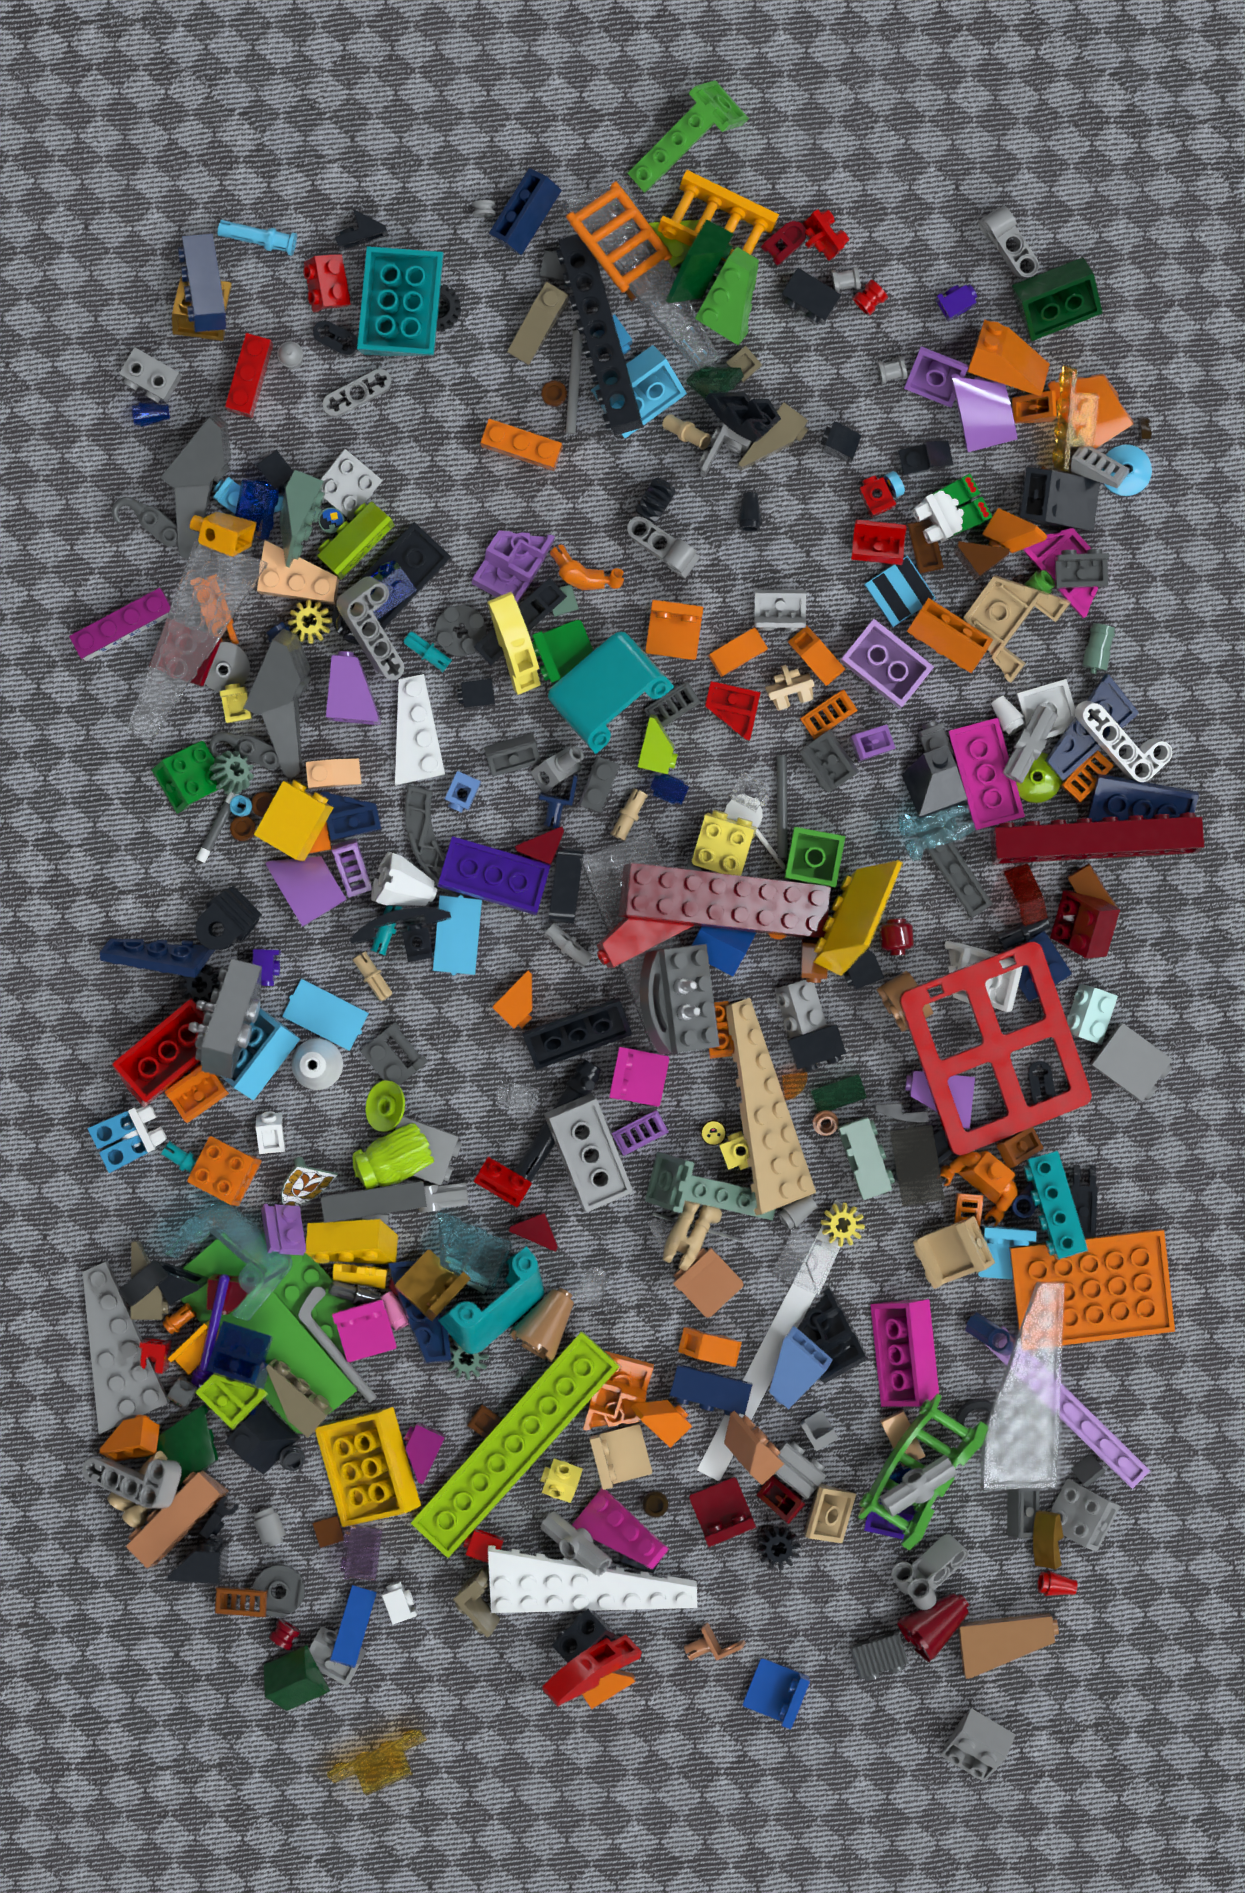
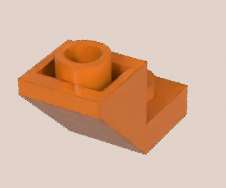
(816, 655)
(709, 1347)

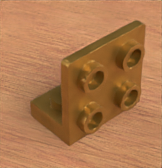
(180, 321)
(430, 1285)

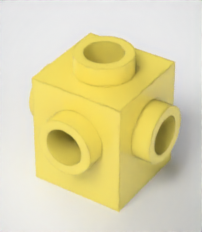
(729, 1151)
(561, 1480)

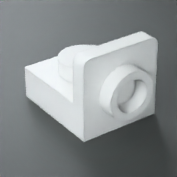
(270, 1132)

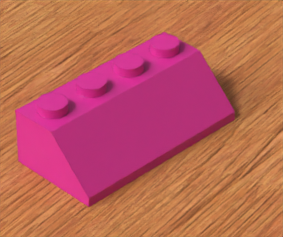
(904, 1352)

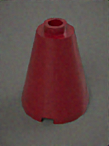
(933, 1627)

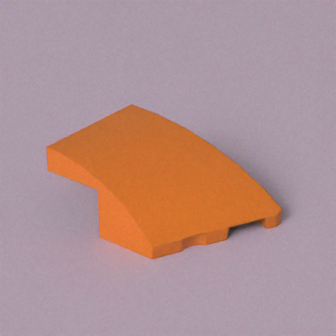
(1111, 415)
(623, 1389)

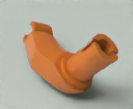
(582, 578)

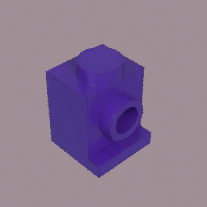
(957, 301)
(269, 965)

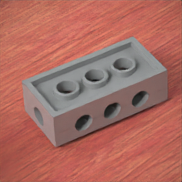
(604, 1159)

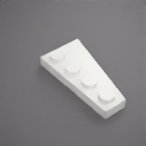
(417, 740)

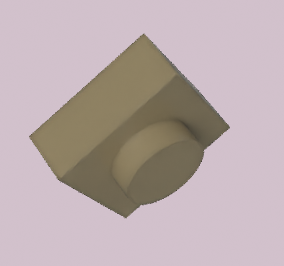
(746, 361)

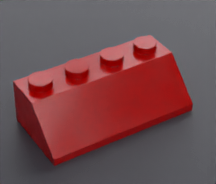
(161, 1055)

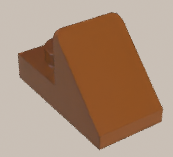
(1019, 1147)

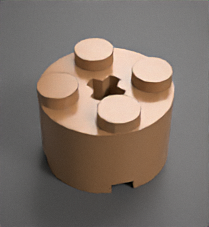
(890, 994)

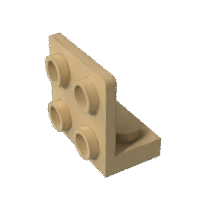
(620, 1455)

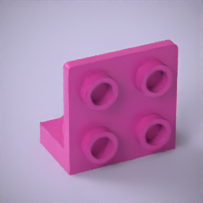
(639, 1076)
(365, 1330)

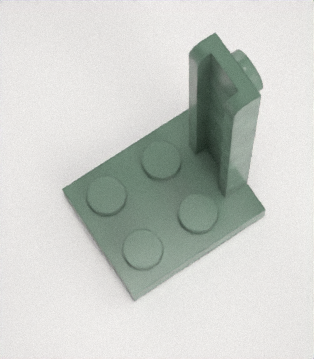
(674, 1184)

